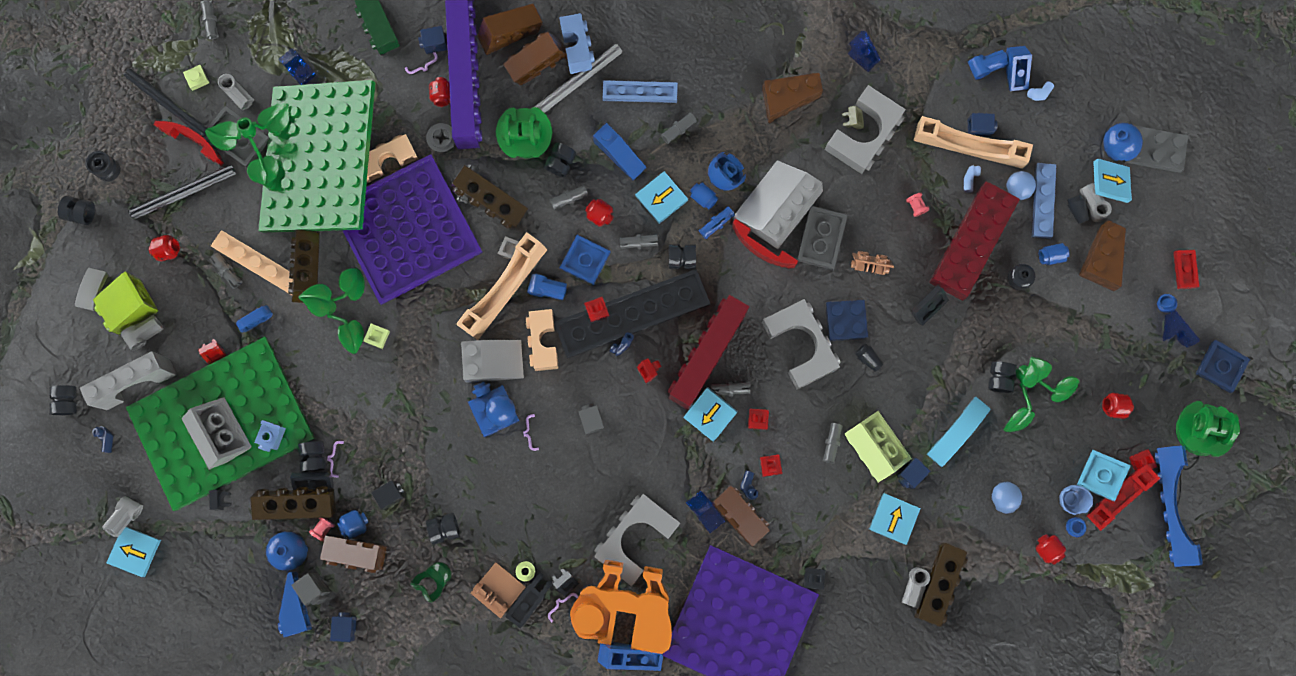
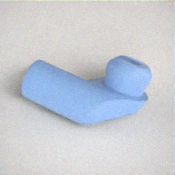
(1040, 94)
(969, 177)

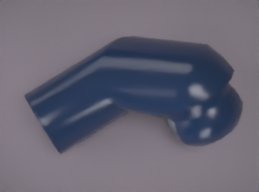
(625, 343)
(106, 438)
(747, 487)

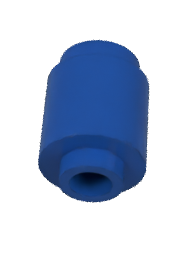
(703, 195)
(1054, 254)

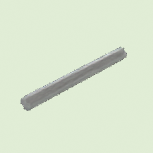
(579, 79)

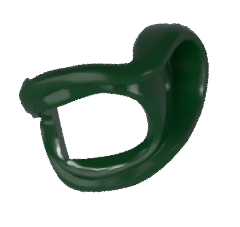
(439, 573)

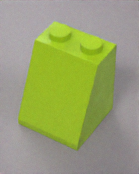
(124, 303)

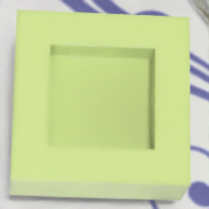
(196, 77)
(376, 336)

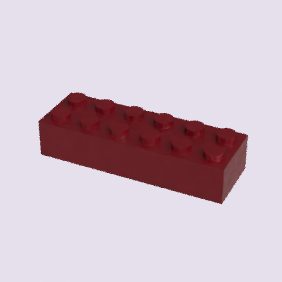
(974, 240)
(710, 349)

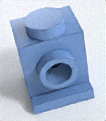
(276, 433)

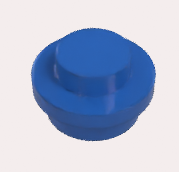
(1167, 303)
(481, 389)
(1076, 527)

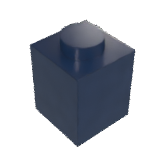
(433, 40)
(982, 124)
(912, 474)
(343, 627)

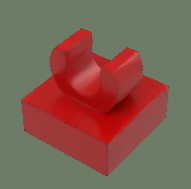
(596, 309)
(212, 352)
(648, 369)
(758, 419)
(1141, 458)
(770, 465)

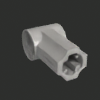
(235, 91)
(1095, 202)
(137, 335)
(124, 512)
(915, 590)

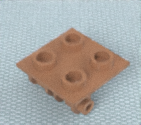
(881, 261)
(498, 590)

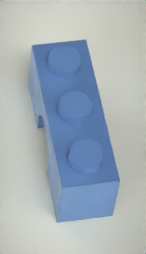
(578, 56)

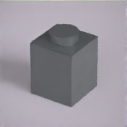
(591, 419)

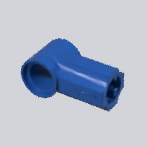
(984, 65)
(542, 286)

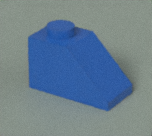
(1018, 68)

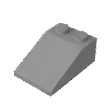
(492, 360)

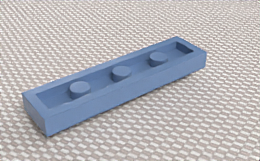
(640, 91)
(1044, 201)

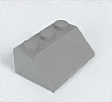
(216, 432)

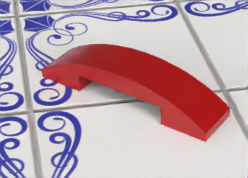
(173, 130)
(760, 251)
(1131, 488)

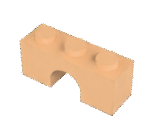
(397, 148)
(540, 323)

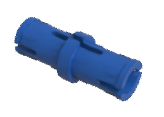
(716, 222)

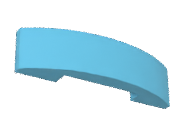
(959, 432)

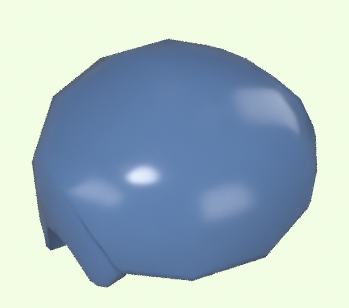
(1021, 185)
(1006, 497)
(1076, 499)

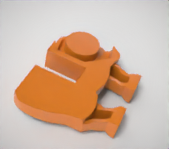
(596, 610)

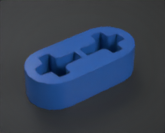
(254, 319)

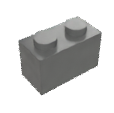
(311, 589)

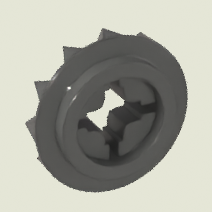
(436, 131)

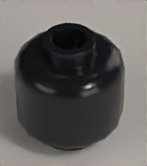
(1021, 277)

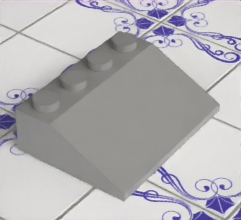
(779, 203)

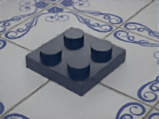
(846, 320)
(1223, 366)

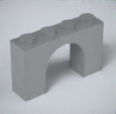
(859, 154)
(801, 317)
(106, 390)
(643, 511)

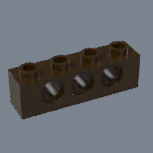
(468, 176)
(305, 262)
(262, 508)
(938, 572)

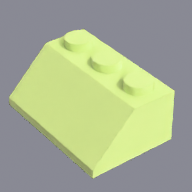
(878, 446)

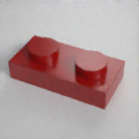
(1186, 269)

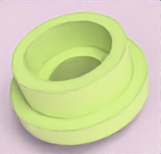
(531, 574)

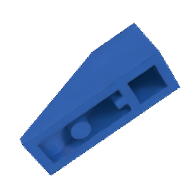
(618, 151)
(293, 612)
(623, 657)

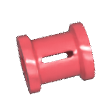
(917, 204)
(322, 528)

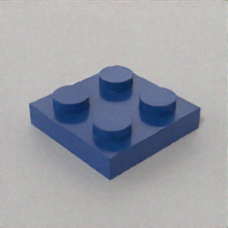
(478, 408)

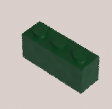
(376, 25)

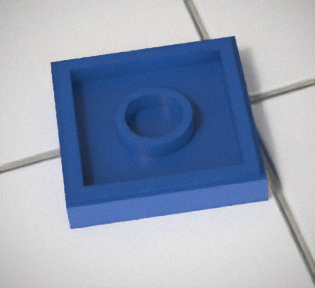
(585, 260)

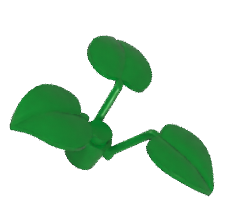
(225, 137)
(320, 303)
(1029, 377)

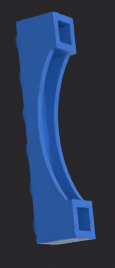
(1171, 463)

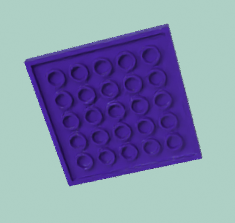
(410, 231)
(739, 619)

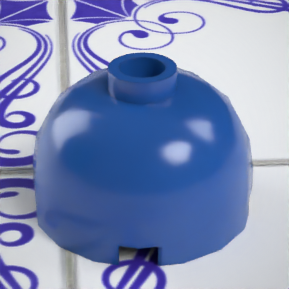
(1123, 142)
(726, 172)
(286, 551)

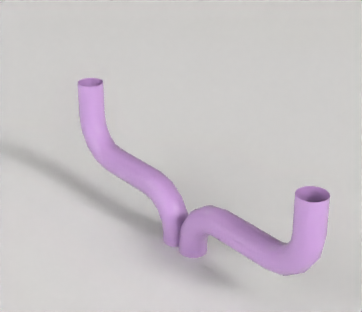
(421, 68)
(529, 438)
(330, 456)
(557, 605)

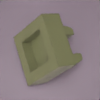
(855, 118)

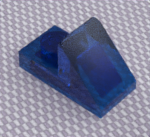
(864, 51)
(297, 67)
(1177, 326)
(705, 511)

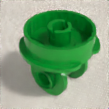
(524, 132)
(1207, 429)

